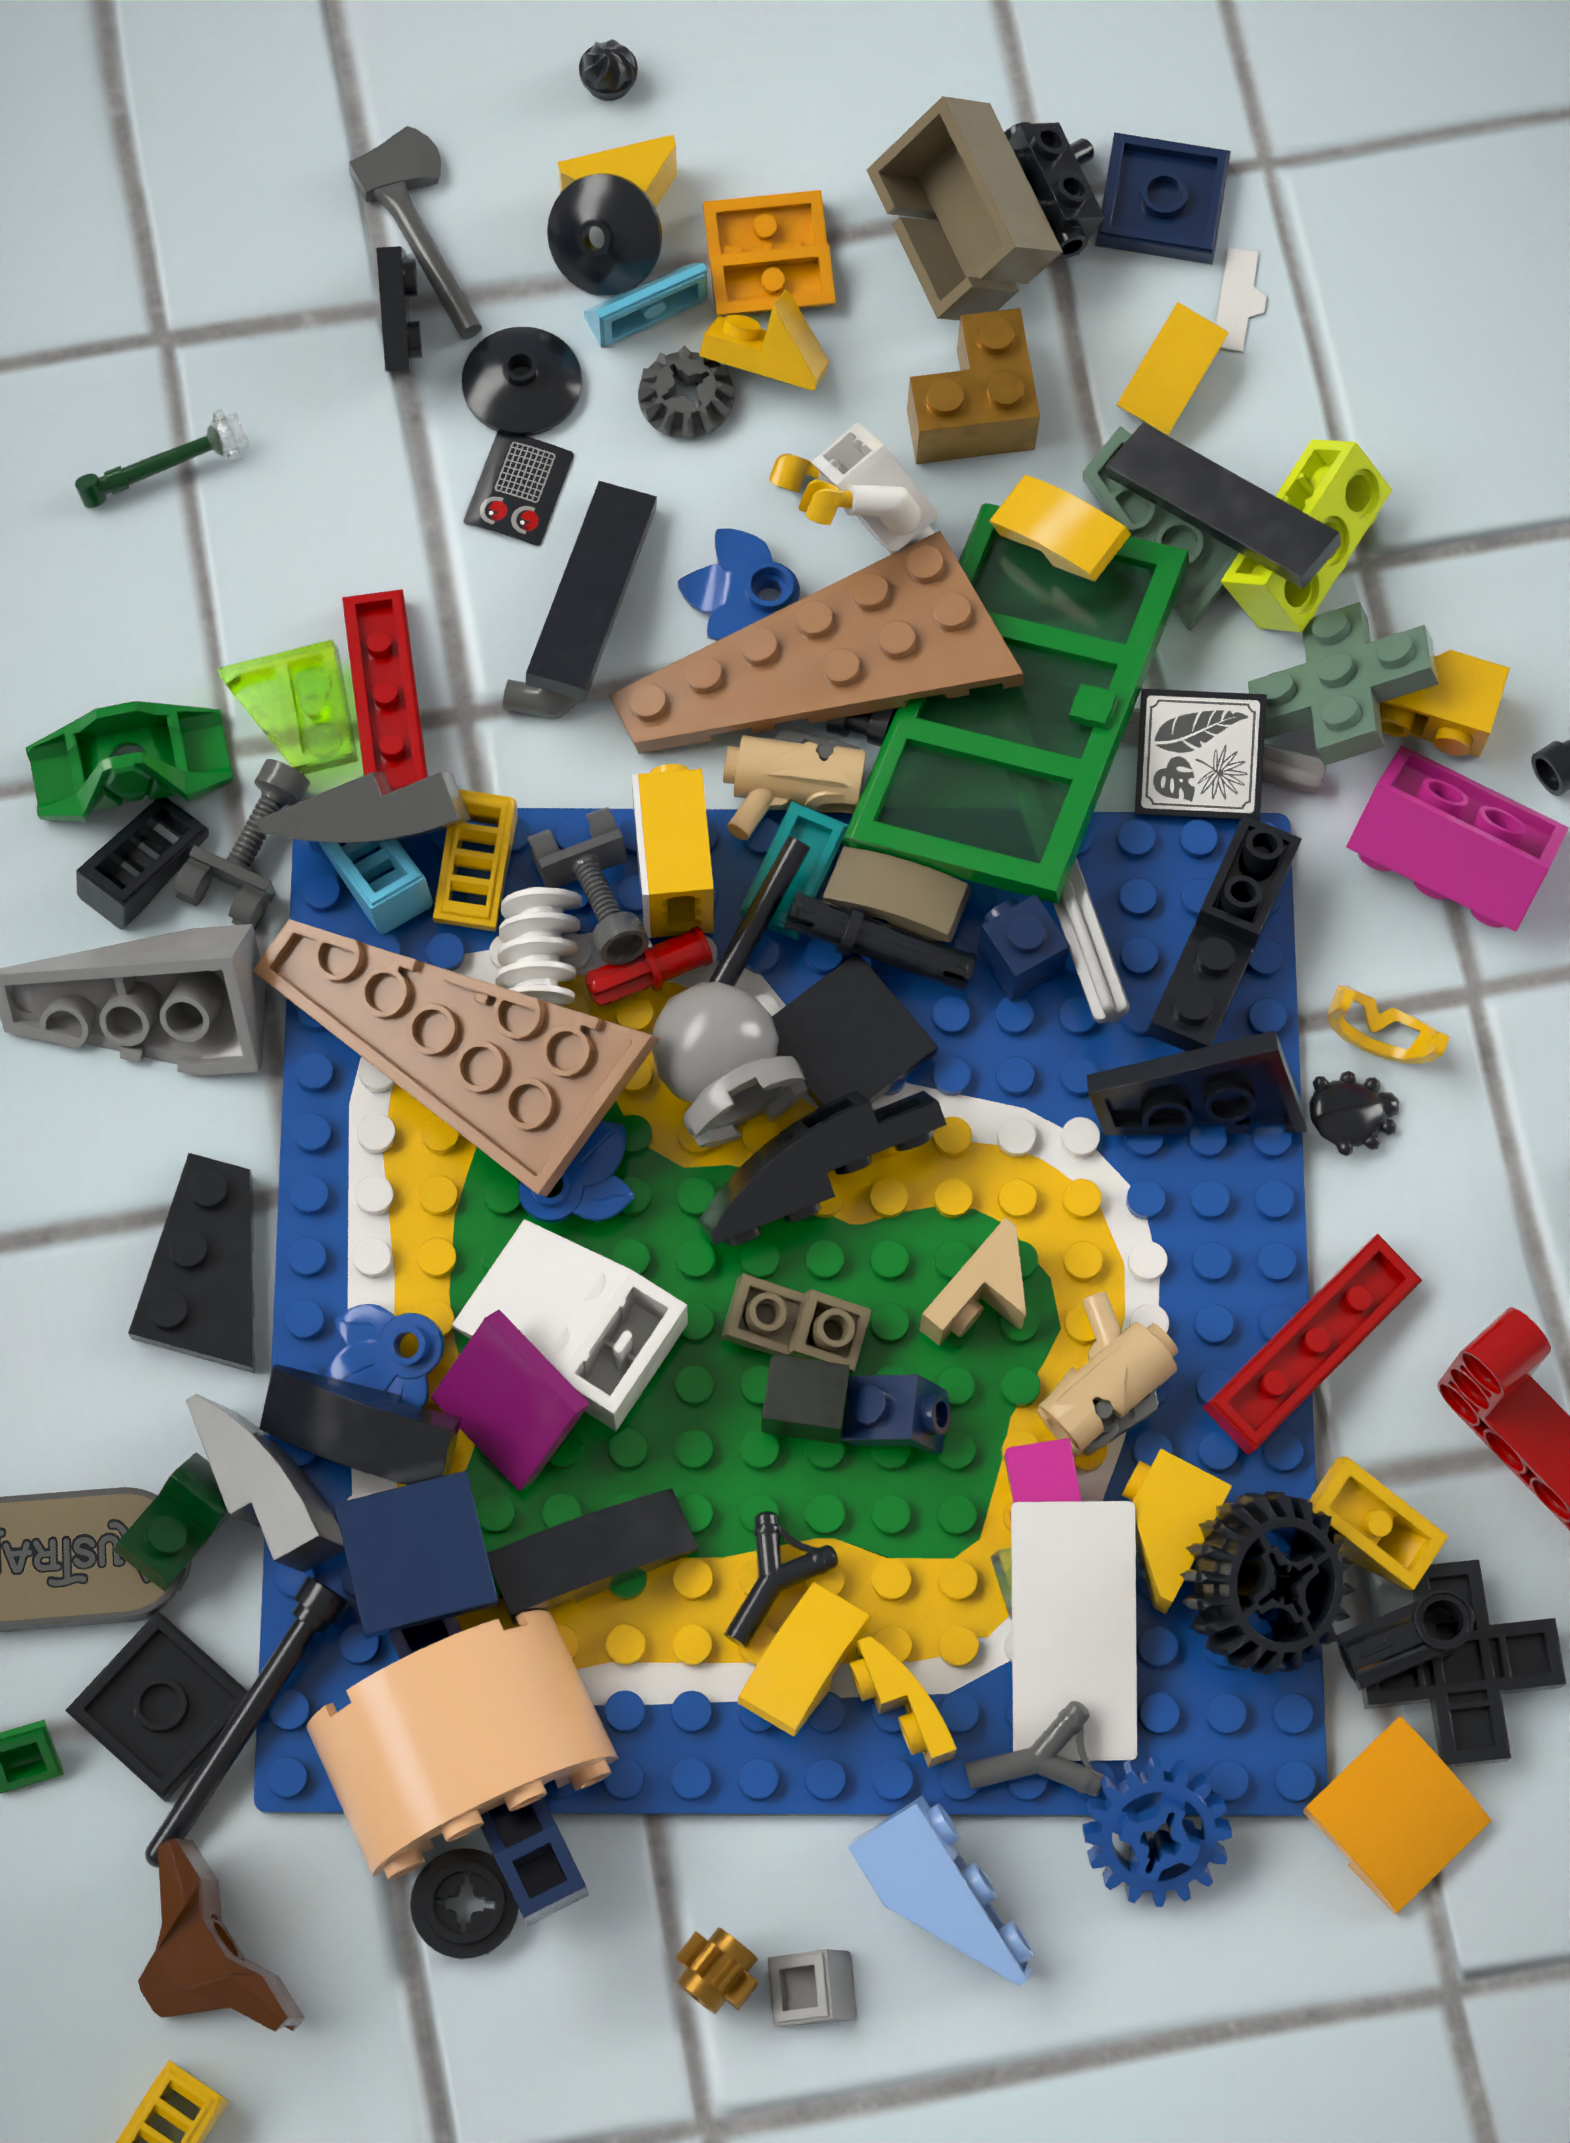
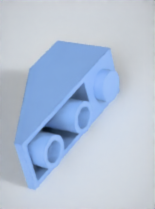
(928, 1883)

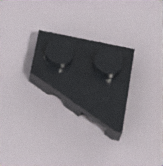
(396, 284)

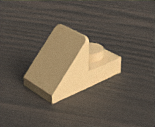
(989, 1274)

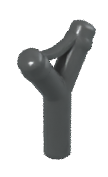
(1043, 1757)

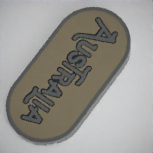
(63, 1564)

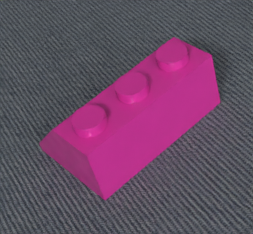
(1456, 839)

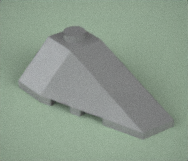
(156, 997)

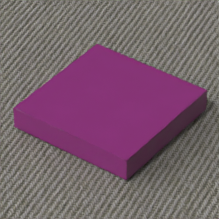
(510, 1400)

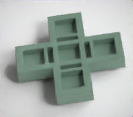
(1346, 682)

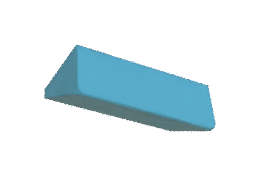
(648, 303)

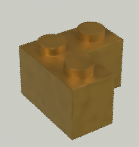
(986, 404)

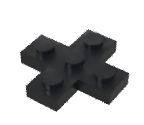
(1470, 1681)

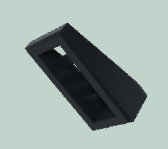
(117, 892)

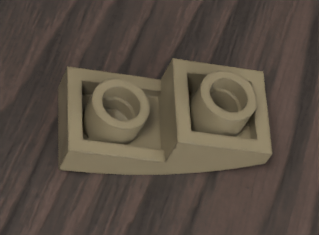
(898, 892)
(795, 1323)

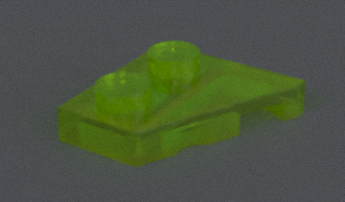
(298, 704)

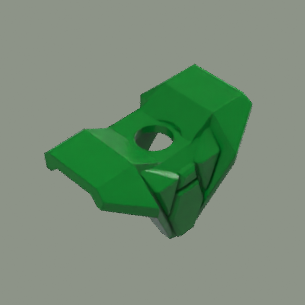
(77, 770)

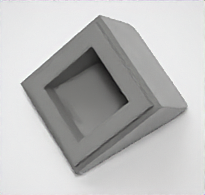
(812, 1988)

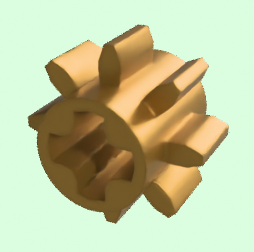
(716, 1970)

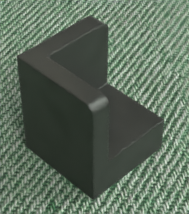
(805, 1398)

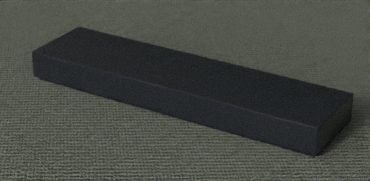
(1223, 505)
(591, 591)

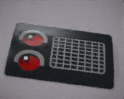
(519, 487)

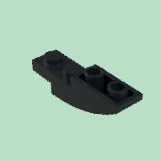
(1224, 936)
(791, 1169)

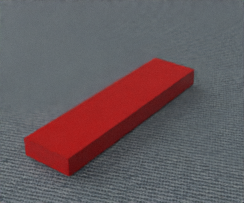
(385, 687)
(1312, 1344)

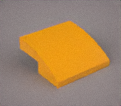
(765, 248)
(1397, 1815)

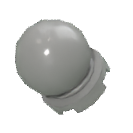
(722, 1059)

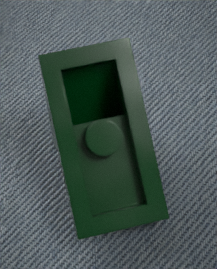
(175, 1523)

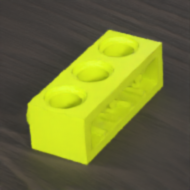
(1335, 487)

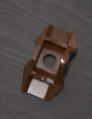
(196, 1957)

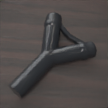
(774, 1575)

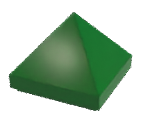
(27, 1756)

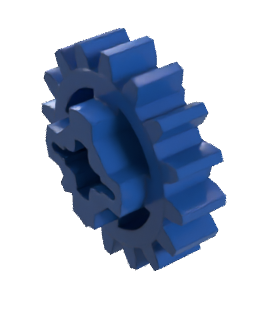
(1170, 1857)

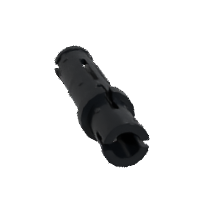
(879, 941)

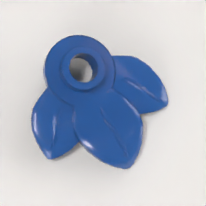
(732, 586)
(587, 1183)
(375, 1352)

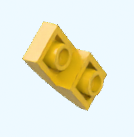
(1172, 369)
(1061, 526)
(803, 1658)
(892, 1685)

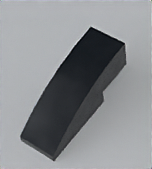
(359, 1426)
(591, 1553)

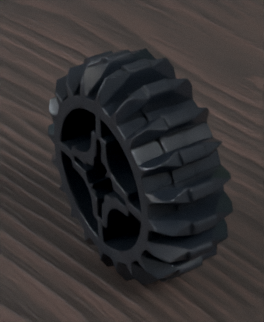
(1246, 1575)

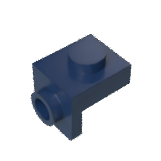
(896, 1412)

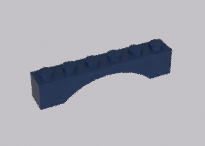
(522, 1840)

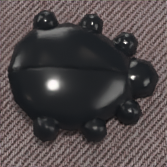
(1352, 1112)

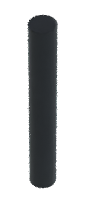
(760, 912)

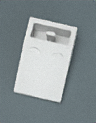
(583, 1314)

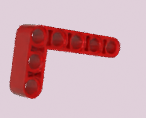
(1510, 1411)

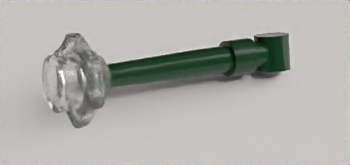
(223, 436)

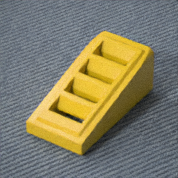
(483, 809)
(154, 2102)

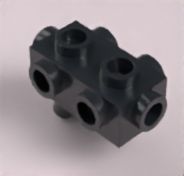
(1058, 181)

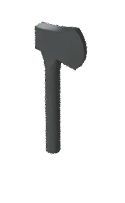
(386, 174)

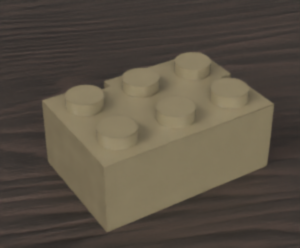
(989, 224)

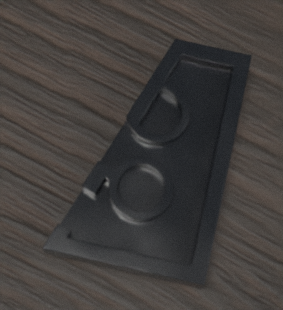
(1216, 1084)
(202, 1269)

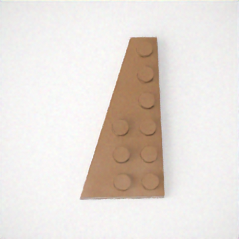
(843, 652)
(485, 1059)

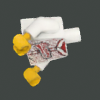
(865, 481)

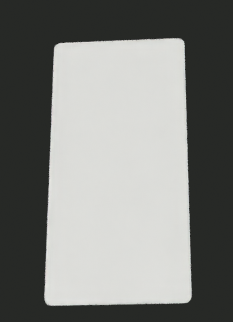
(1075, 1623)

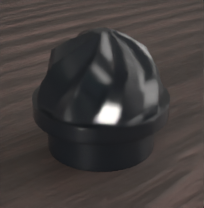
(608, 70)

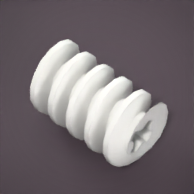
(535, 943)

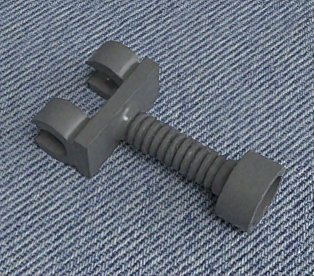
(279, 787)
(618, 934)

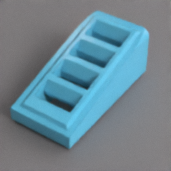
(390, 898)

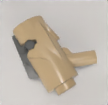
(788, 770)
(1114, 1386)

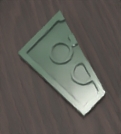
(1145, 520)

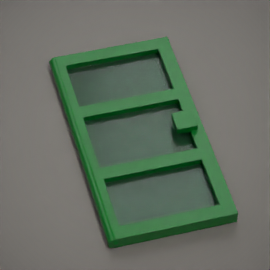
(1011, 775)

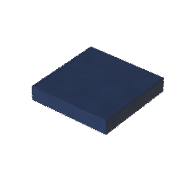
(1163, 198)
(416, 1554)

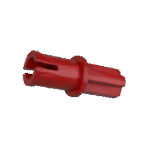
(650, 969)

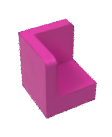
(1042, 1472)

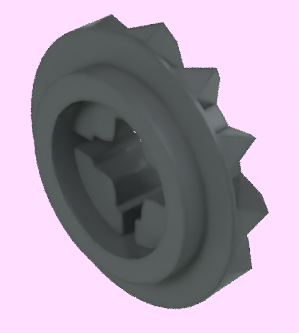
(678, 415)

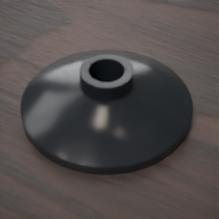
(629, 229)
(521, 402)

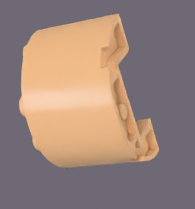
(457, 1736)

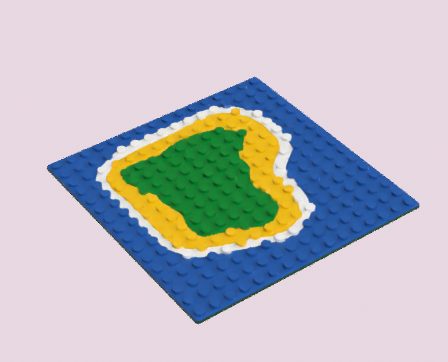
(1172, 1226)

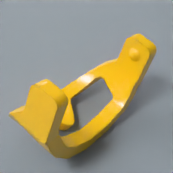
(1426, 1048)

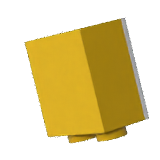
(673, 851)

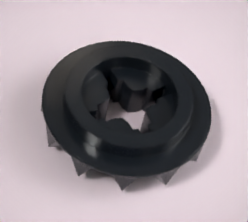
(443, 1880)

